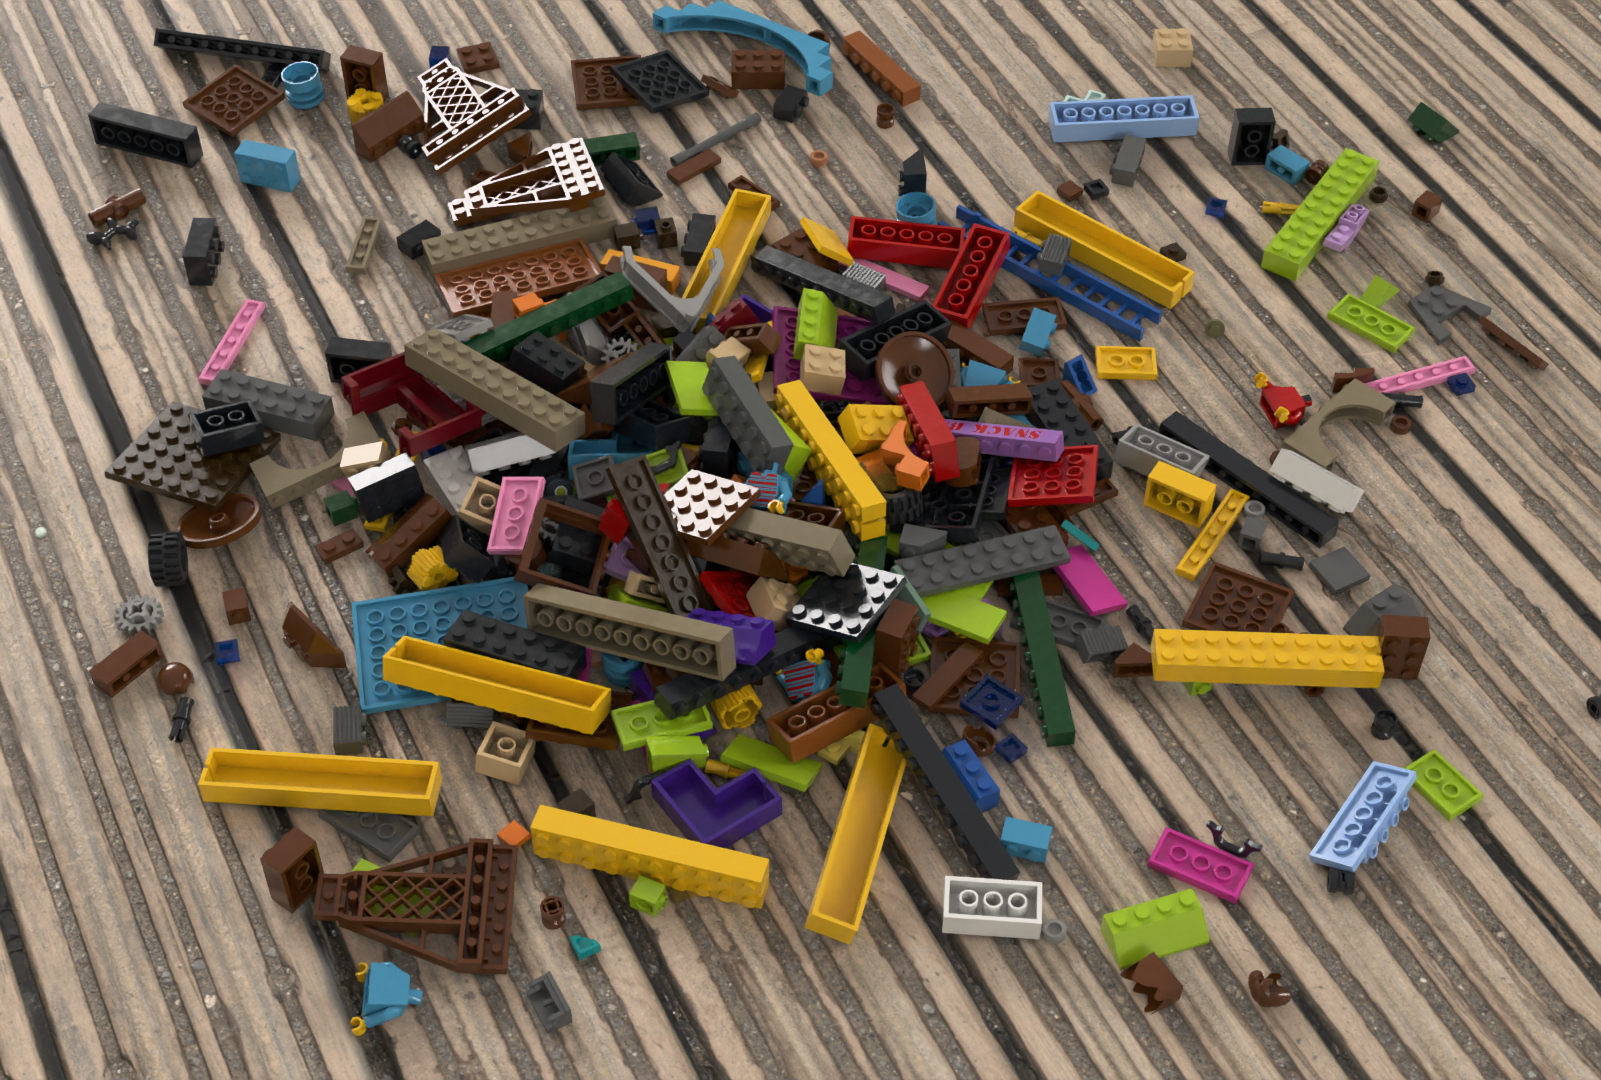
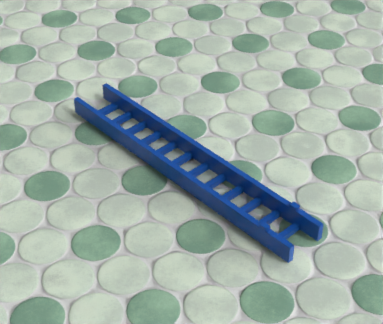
(1078, 275)

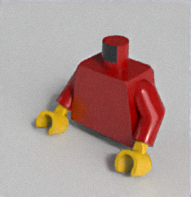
(1281, 404)

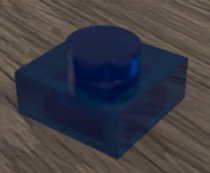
(1216, 207)
(1461, 384)
(227, 651)
(1011, 748)

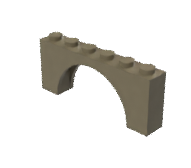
(1352, 402)
(286, 484)

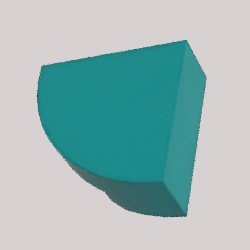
(584, 946)

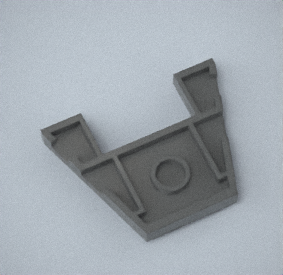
(1439, 305)

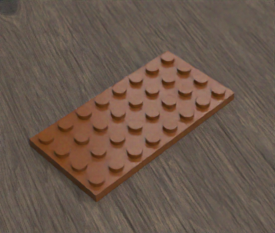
(539, 270)

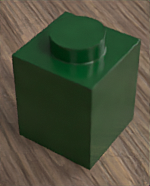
(341, 507)

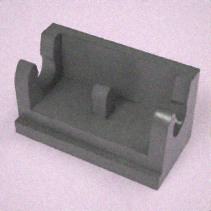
(549, 1002)

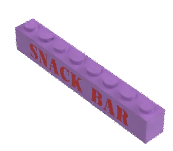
(1011, 440)

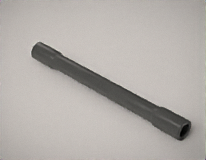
(685, 155)

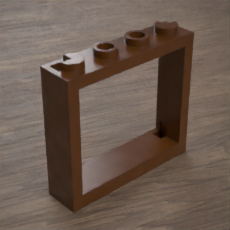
(571, 517)

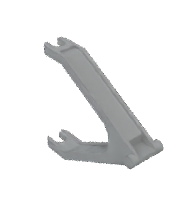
(678, 311)

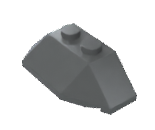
(1391, 601)

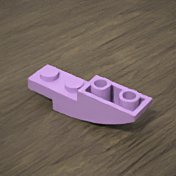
(1347, 228)

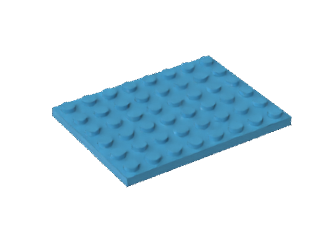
(426, 617)

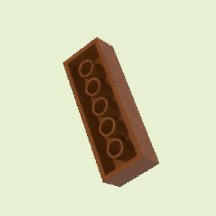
(822, 720)

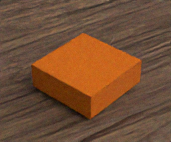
(513, 834)

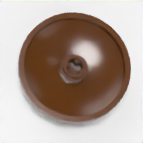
(912, 359)
(213, 529)

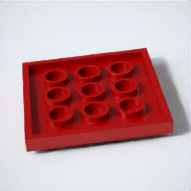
(1053, 483)
(730, 590)

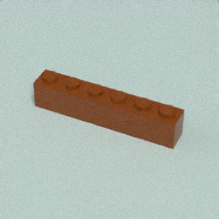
(881, 68)

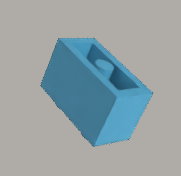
(1286, 165)
(1037, 332)
(1026, 839)

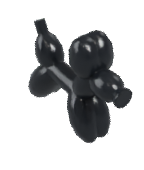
(98, 238)

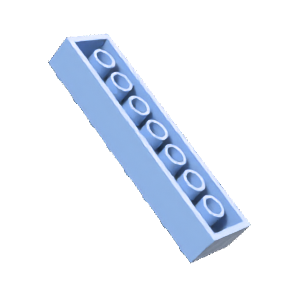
(1120, 117)

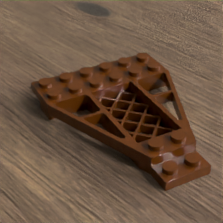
(475, 127)
(569, 174)
(484, 916)

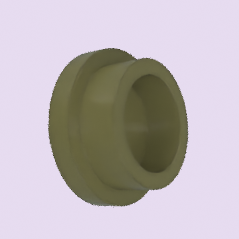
(1215, 328)

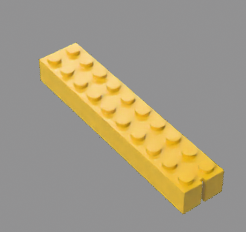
(736, 237)
(1106, 249)
(833, 462)
(1266, 658)
(497, 684)
(321, 781)
(857, 838)
(654, 855)

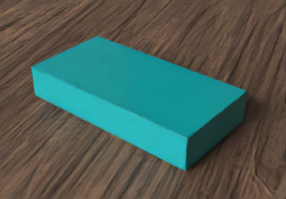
(1080, 536)

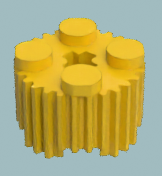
(363, 103)
(429, 569)
(737, 708)

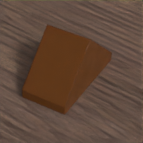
(520, 148)
(1133, 663)

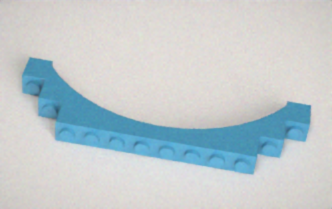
(805, 50)

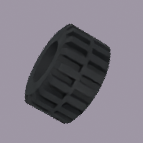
(902, 505)
(167, 559)

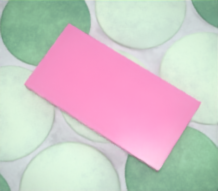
(514, 514)

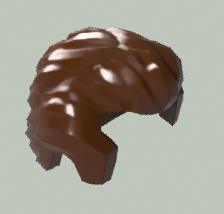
(1266, 990)

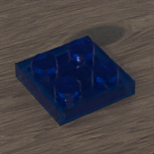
(991, 701)

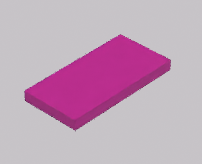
(1090, 583)
(1200, 865)

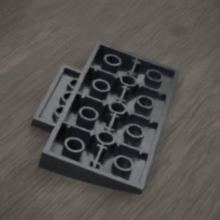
(963, 508)

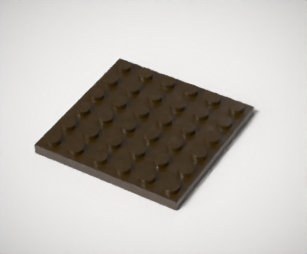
(171, 464)

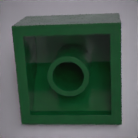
(1431, 124)

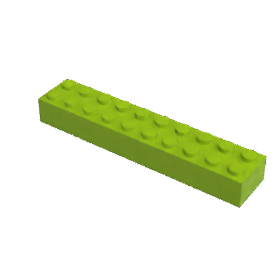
(1319, 214)

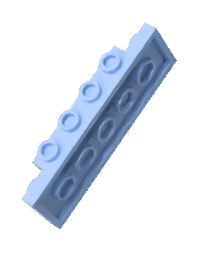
(1365, 818)

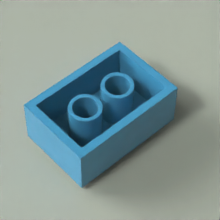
(267, 165)

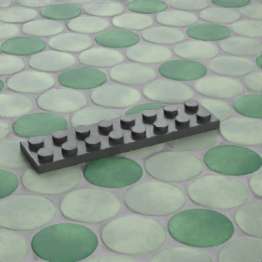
(985, 561)

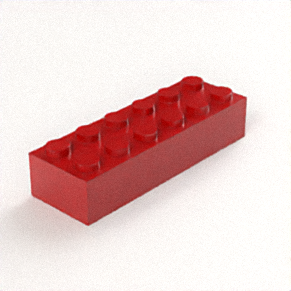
(904, 242)
(972, 274)
(930, 431)

